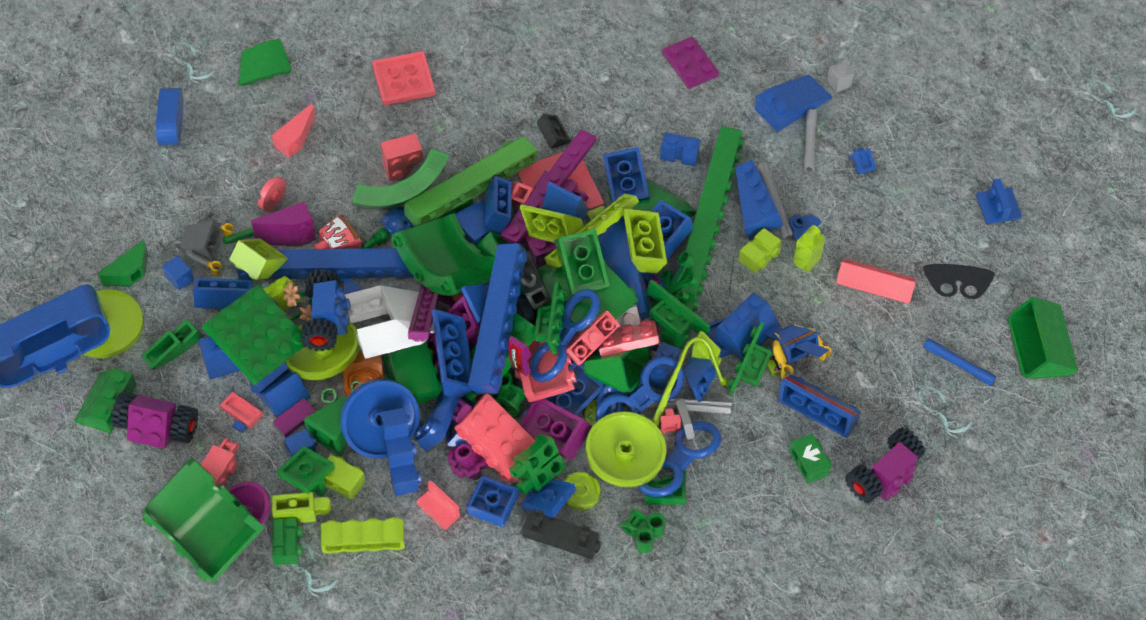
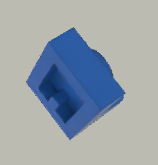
(863, 160)

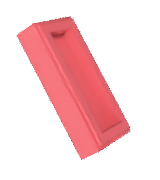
(241, 410)

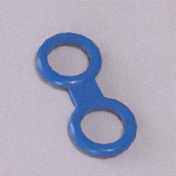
(566, 334)
(643, 395)
(683, 457)

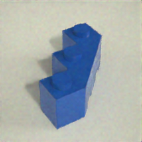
(400, 451)

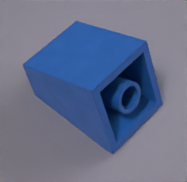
(215, 360)

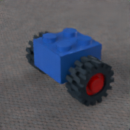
(328, 311)

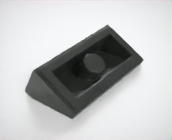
(553, 130)

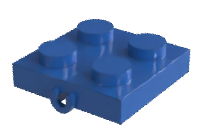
(549, 498)

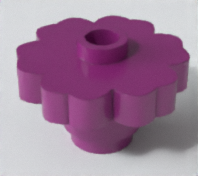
(466, 462)

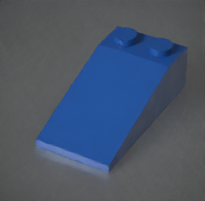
(790, 101)
(577, 400)

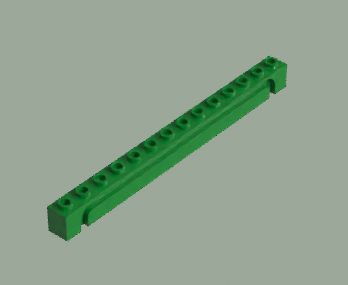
(707, 217)

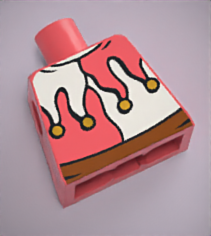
(338, 235)

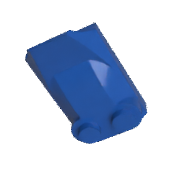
(437, 422)

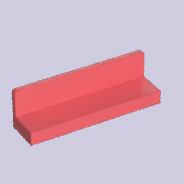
(876, 280)

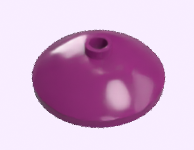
(254, 498)

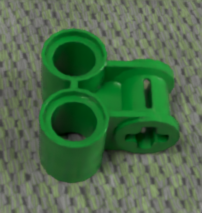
(509, 394)
(641, 528)

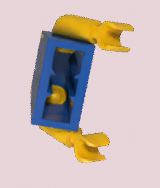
(789, 337)

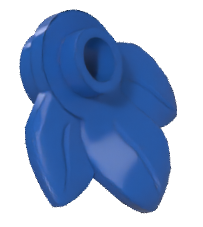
(804, 224)

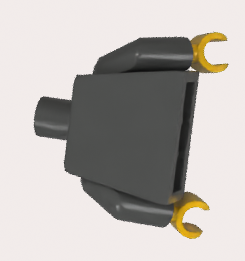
(201, 242)

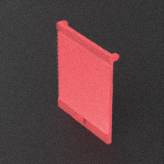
(581, 176)

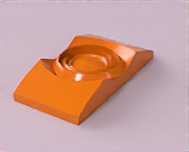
(362, 371)

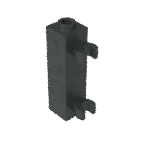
(534, 284)
(561, 534)

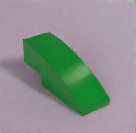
(172, 344)

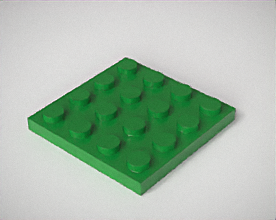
(255, 334)

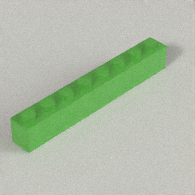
(470, 182)

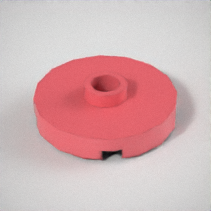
(272, 194)

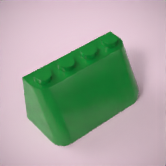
(1042, 340)
(618, 369)
(414, 371)

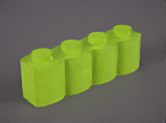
(360, 536)

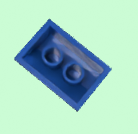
(736, 328)

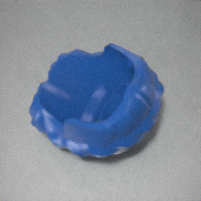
(395, 220)

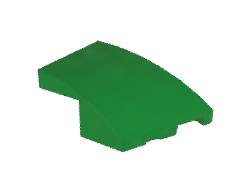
(263, 62)

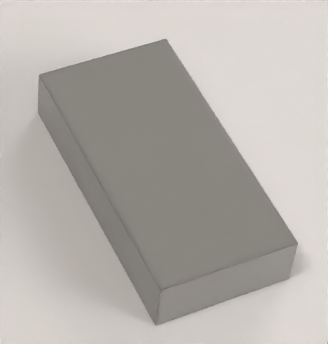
(685, 419)

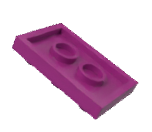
(690, 62)

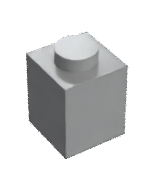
(840, 76)

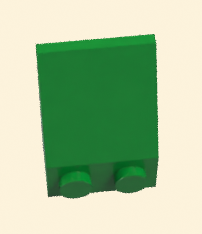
(582, 261)

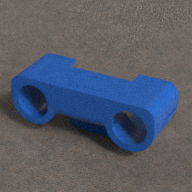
(51, 335)

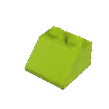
(257, 258)

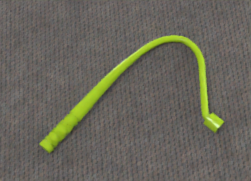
(663, 402)

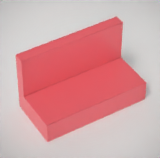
(439, 506)

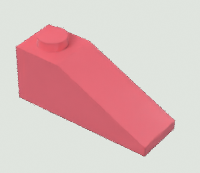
(293, 134)

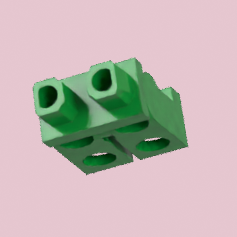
(537, 464)

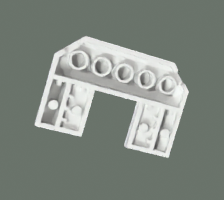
(390, 334)

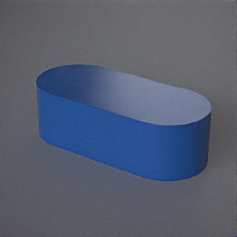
(169, 116)

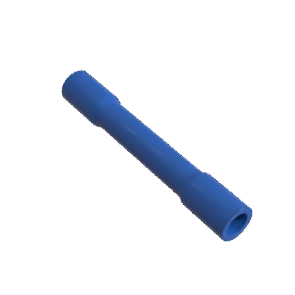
(941, 351)

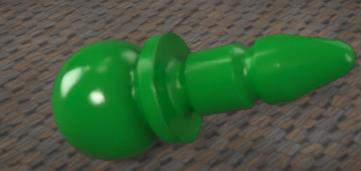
(378, 238)

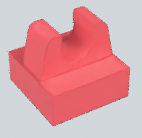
(670, 422)

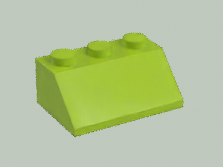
(549, 224)
(645, 240)

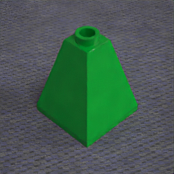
(326, 427)

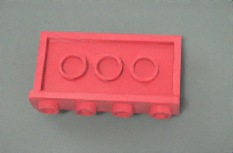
(494, 435)

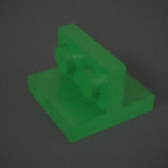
(307, 471)

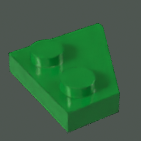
(676, 498)

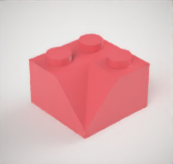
(400, 156)

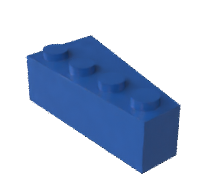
(756, 202)

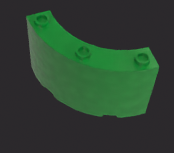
(396, 195)
(442, 256)
(615, 299)
(202, 520)

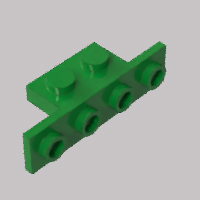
(674, 314)
(550, 319)
(753, 364)

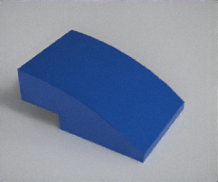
(473, 222)

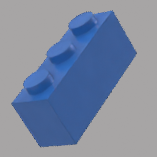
(498, 204)
(219, 292)

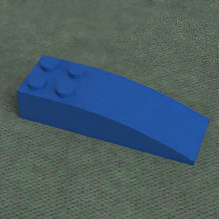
(617, 256)

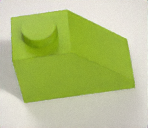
(702, 352)

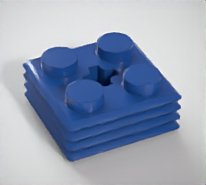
(487, 491)

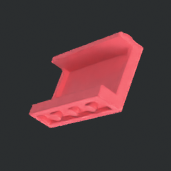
(560, 384)

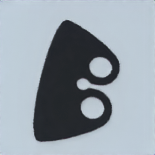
(950, 273)

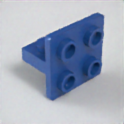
(998, 203)

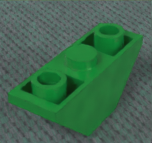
(126, 268)

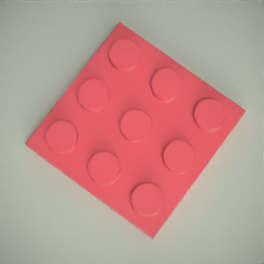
(403, 78)
(630, 338)

